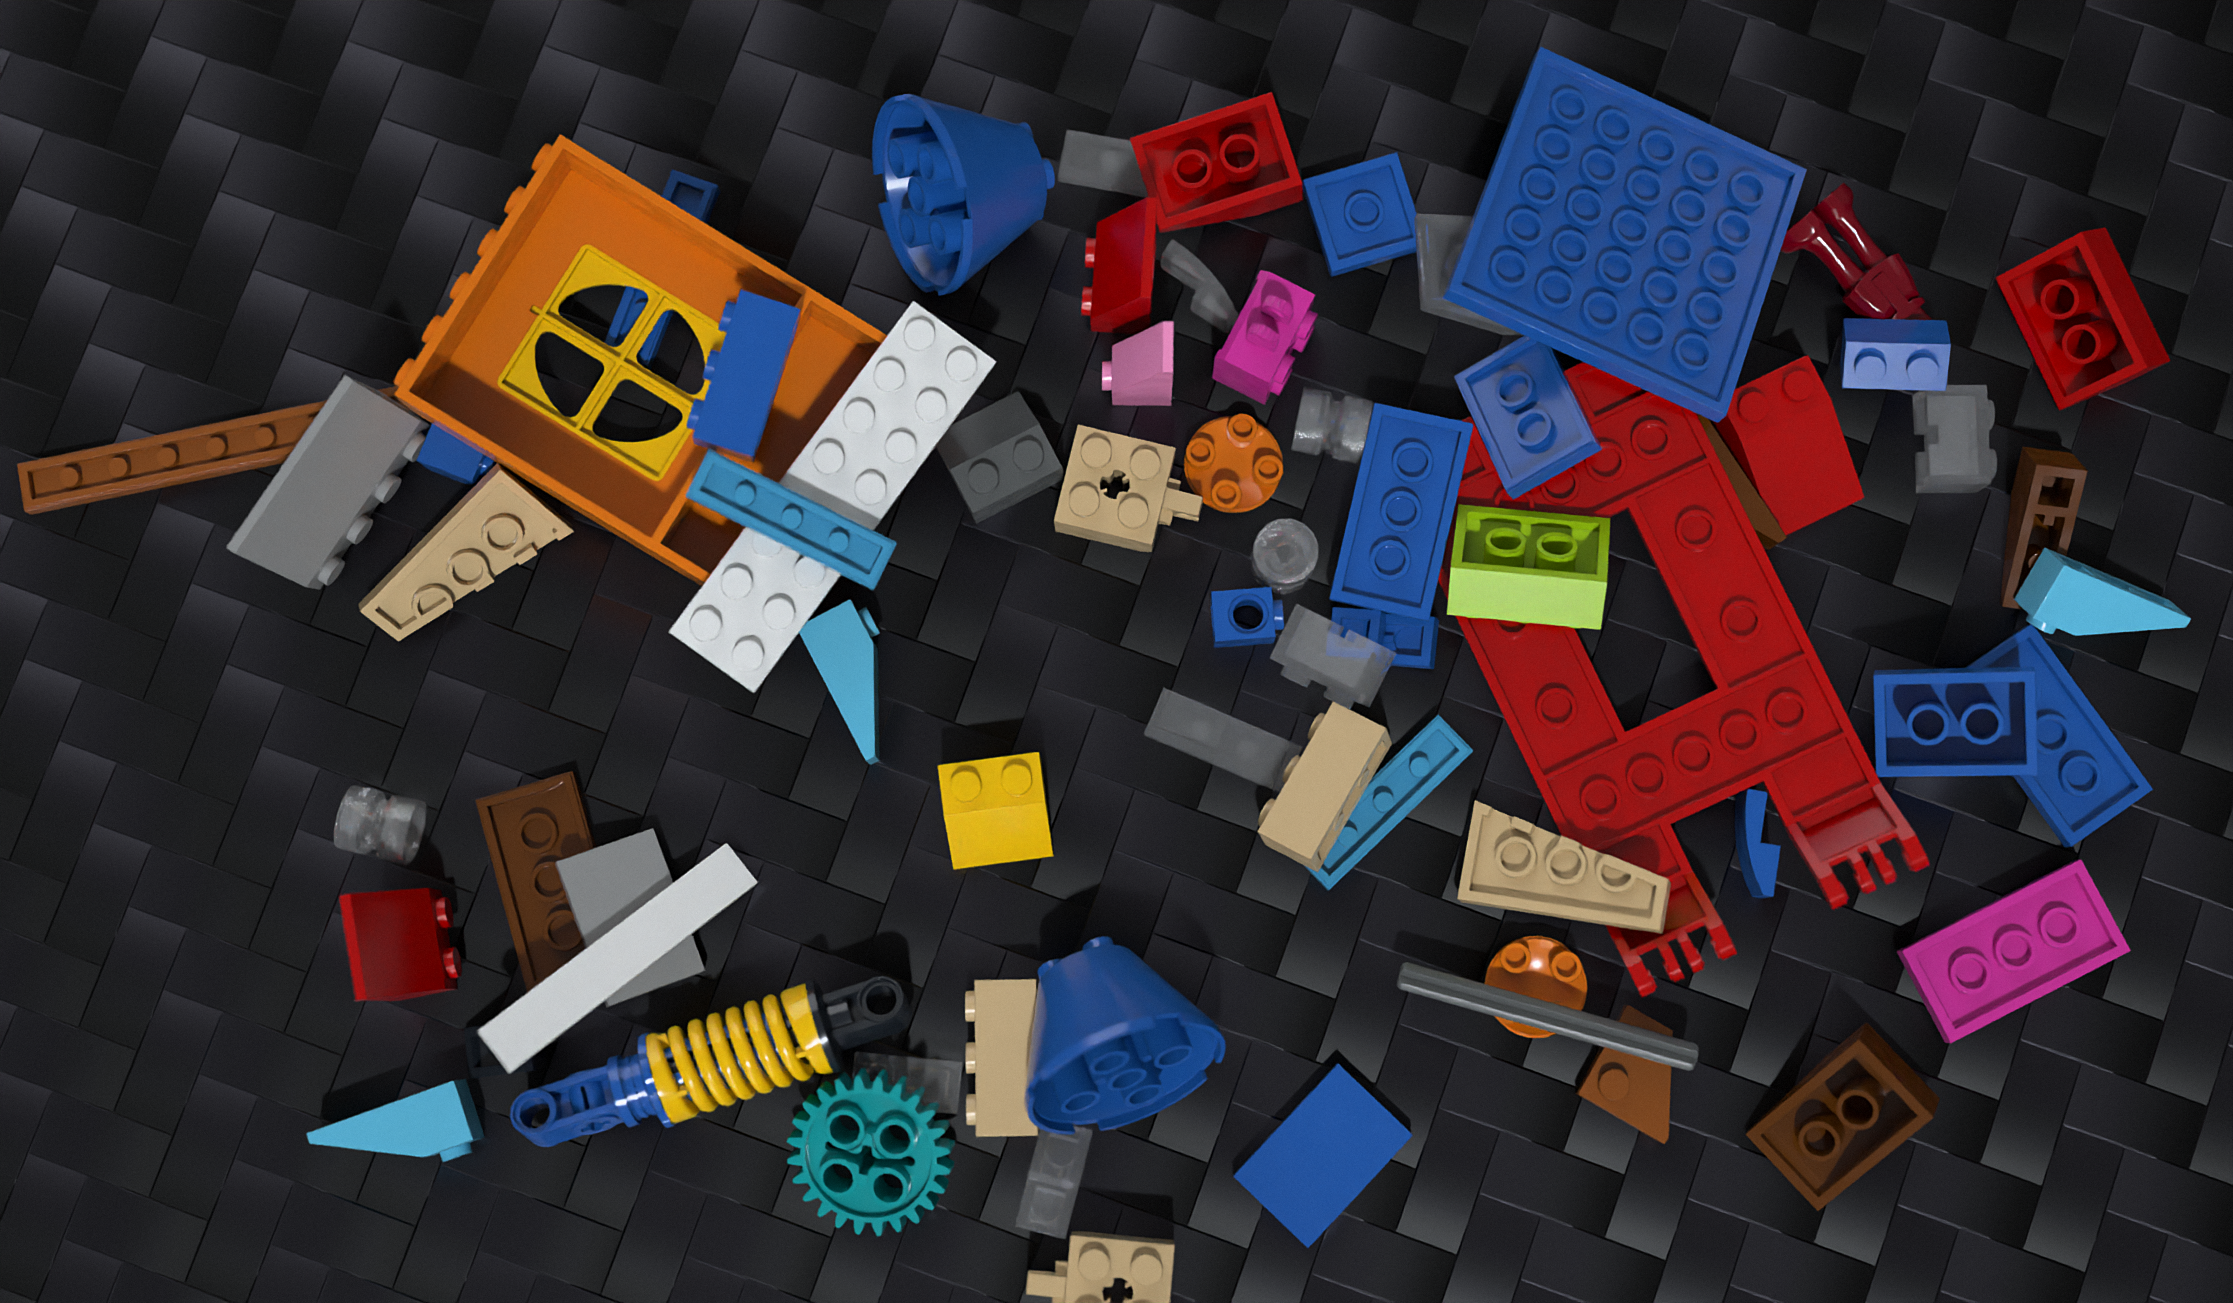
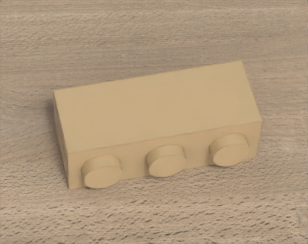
(1323, 785)
(1000, 1055)

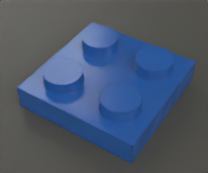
(1362, 214)

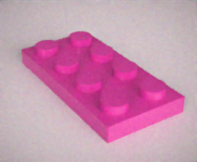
(2013, 951)

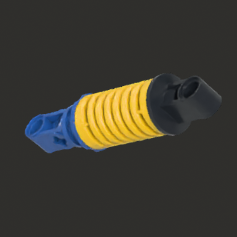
(717, 1065)

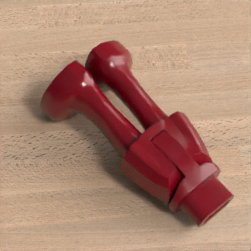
(1886, 285)

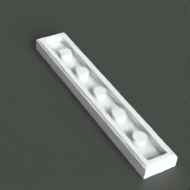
(616, 958)

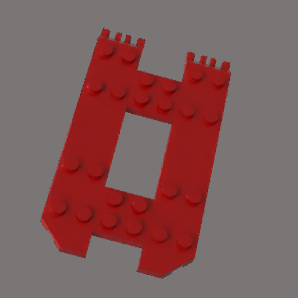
(1763, 723)

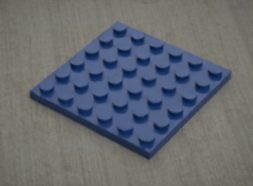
(1627, 235)

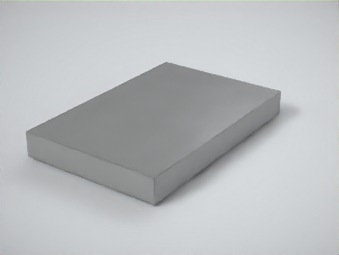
(613, 884)

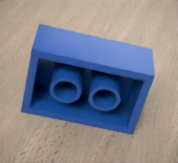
(1955, 722)

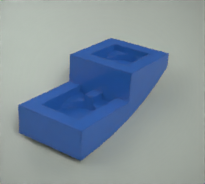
(1410, 638)
(1756, 859)

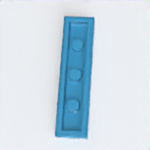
(790, 519)
(1394, 795)

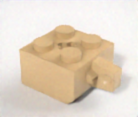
(1134, 516)
(1098, 1260)

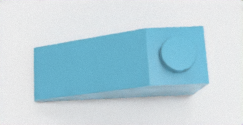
(2090, 602)
(849, 665)
(419, 1125)

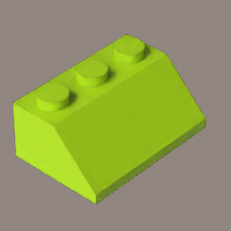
(1529, 566)

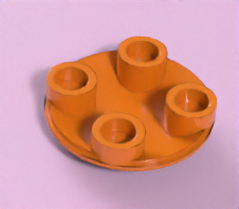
(1233, 464)
(1539, 970)

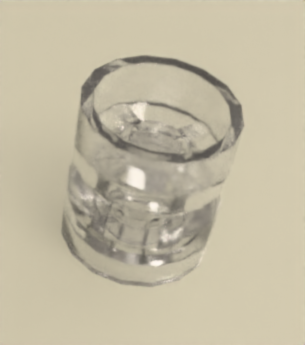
(1332, 425)
(1284, 555)
(387, 826)

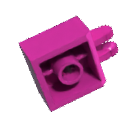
(1263, 337)

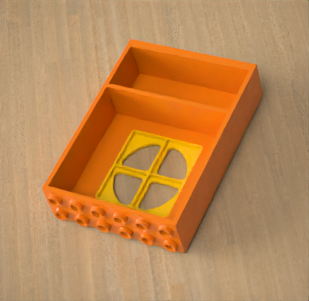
(598, 227)

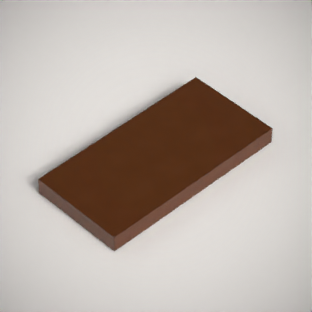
(525, 837)

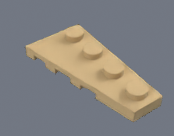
(473, 543)
(1540, 873)

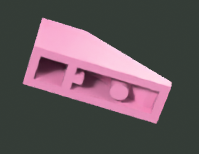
(1141, 368)

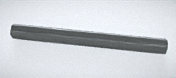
(1547, 1016)

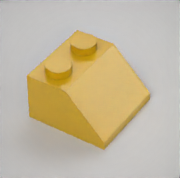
(995, 810)

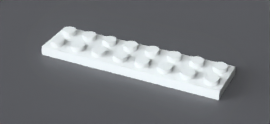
(851, 466)

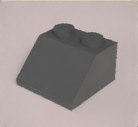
(999, 457)

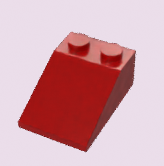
(1219, 165)
(1122, 270)
(1791, 445)
(400, 944)

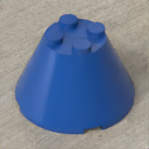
(954, 187)
(1112, 1041)

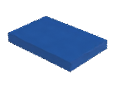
(1527, 414)
(1322, 1155)

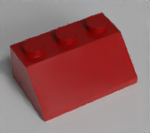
(2082, 318)

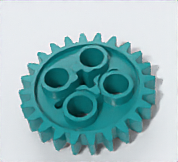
(867, 1195)

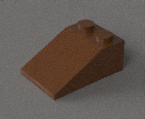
(1844, 1117)

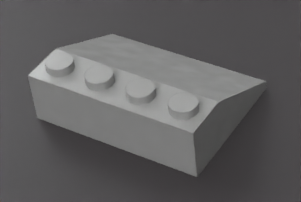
(331, 485)

